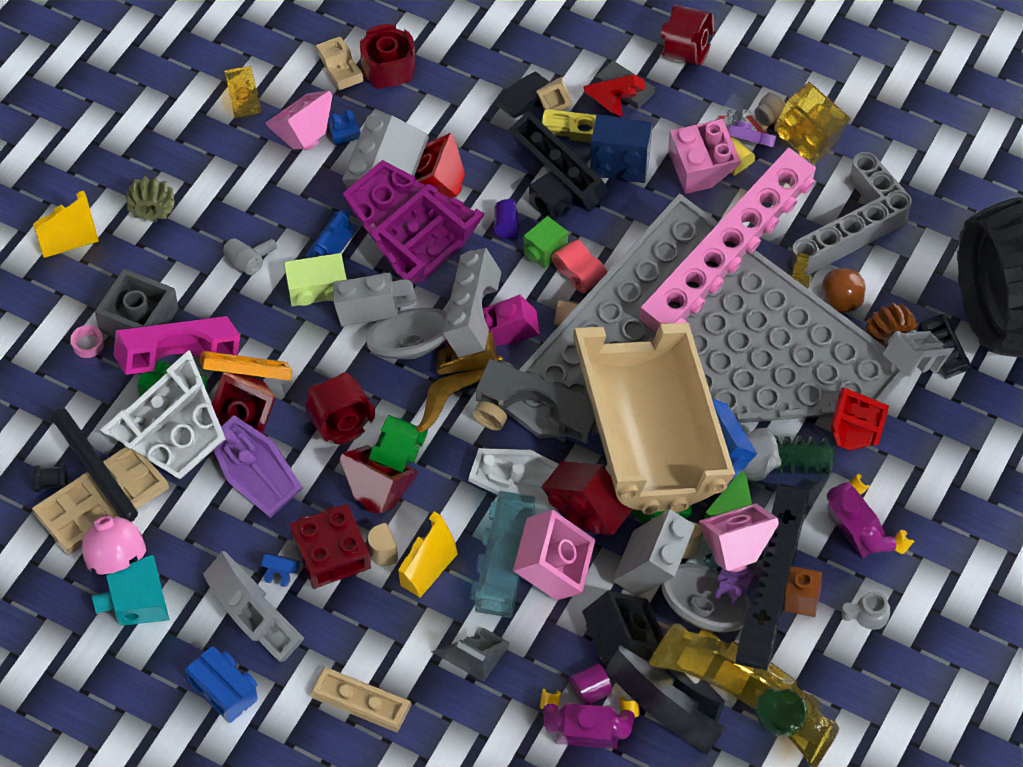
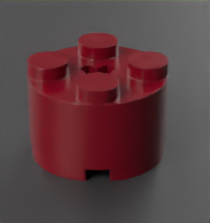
(687, 35)
(387, 56)
(339, 409)

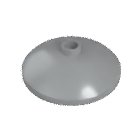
(408, 335)
(694, 600)

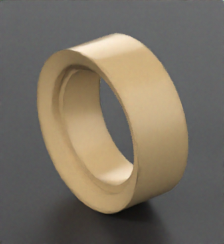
(492, 422)

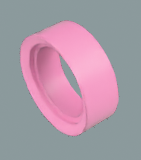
(84, 331)

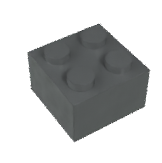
(135, 303)

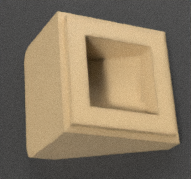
(555, 95)

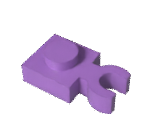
(743, 131)
(733, 583)

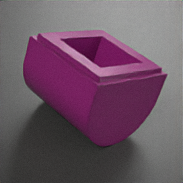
(591, 684)

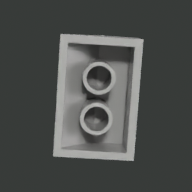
(385, 140)

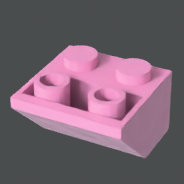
(702, 154)

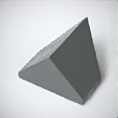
(476, 653)

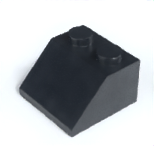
(625, 622)

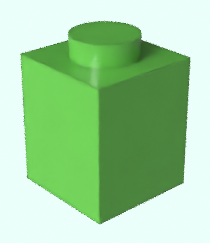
(544, 241)

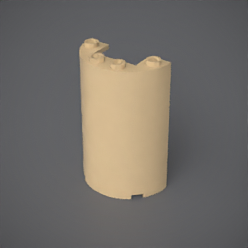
(655, 418)

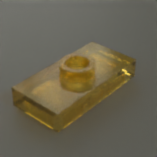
(242, 91)

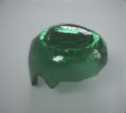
(781, 712)

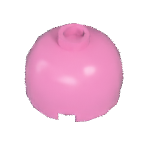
(112, 544)

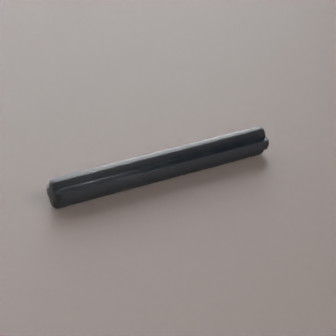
(94, 465)

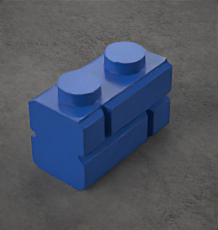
(222, 684)

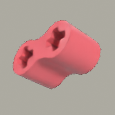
(579, 266)

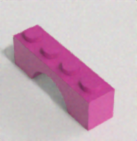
(142, 347)

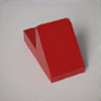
(610, 92)

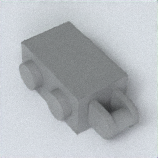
(371, 298)

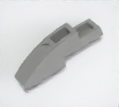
(249, 608)

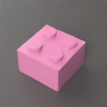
(554, 555)

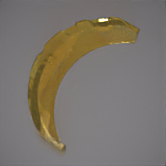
(714, 661)

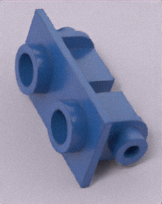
(334, 236)

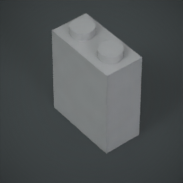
(653, 553)

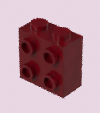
(330, 545)

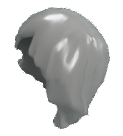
(767, 454)

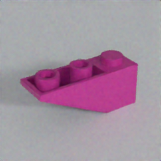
(511, 321)

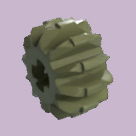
(150, 199)

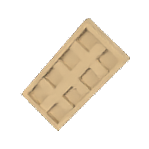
(79, 504)

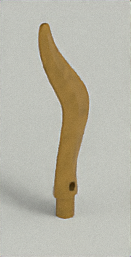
(442, 389)

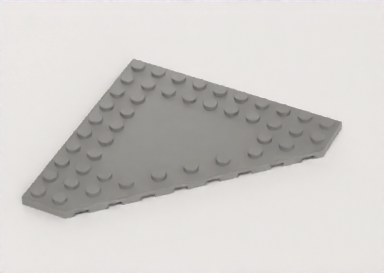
(760, 338)

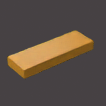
(245, 365)

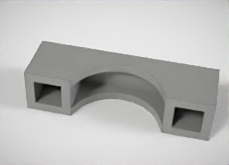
(465, 321)

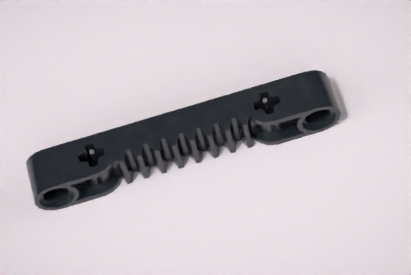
(764, 616)

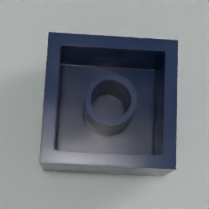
(621, 148)

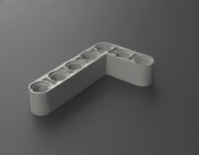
(885, 212)

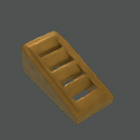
(467, 362)

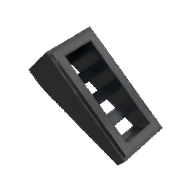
(942, 329)

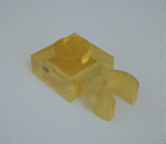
(800, 270)

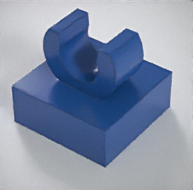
(343, 127)
(280, 565)

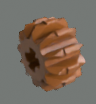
(890, 320)

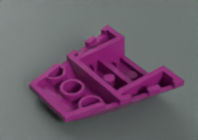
(410, 220)

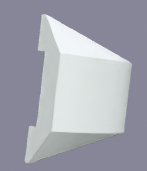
(171, 421)

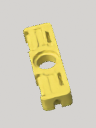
(567, 123)

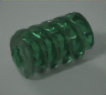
(806, 455)

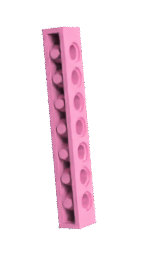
(788, 169)

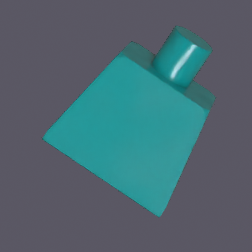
(134, 594)

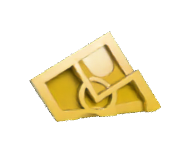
(66, 228)
(428, 557)

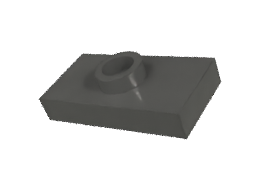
(615, 70)

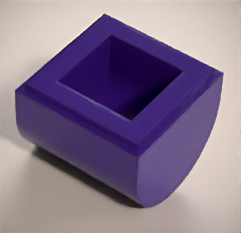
(506, 219)

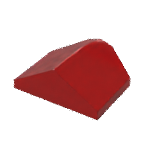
(857, 420)

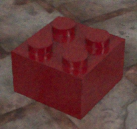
(586, 497)

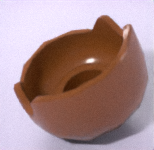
(843, 289)

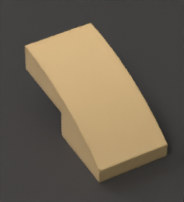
(339, 63)

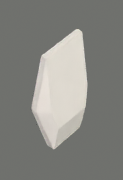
(513, 472)

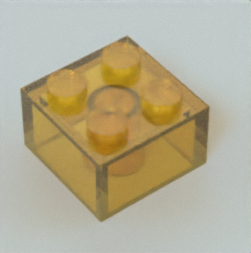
(811, 123)

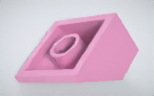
(303, 121)
(739, 535)

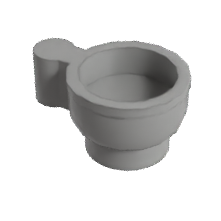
(769, 109)
(870, 611)

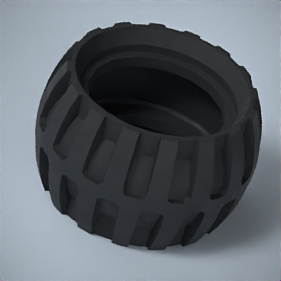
(993, 276)

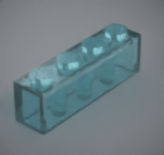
(498, 582)

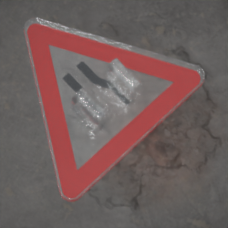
(737, 110)

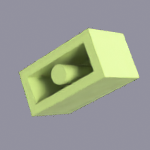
(313, 278)

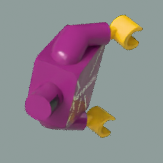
(859, 521)
(587, 723)

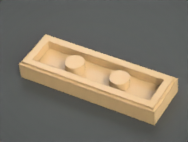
(360, 699)

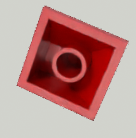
(441, 166)

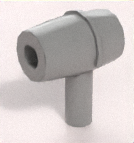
(247, 258)

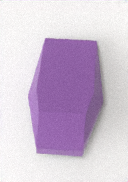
(256, 467)

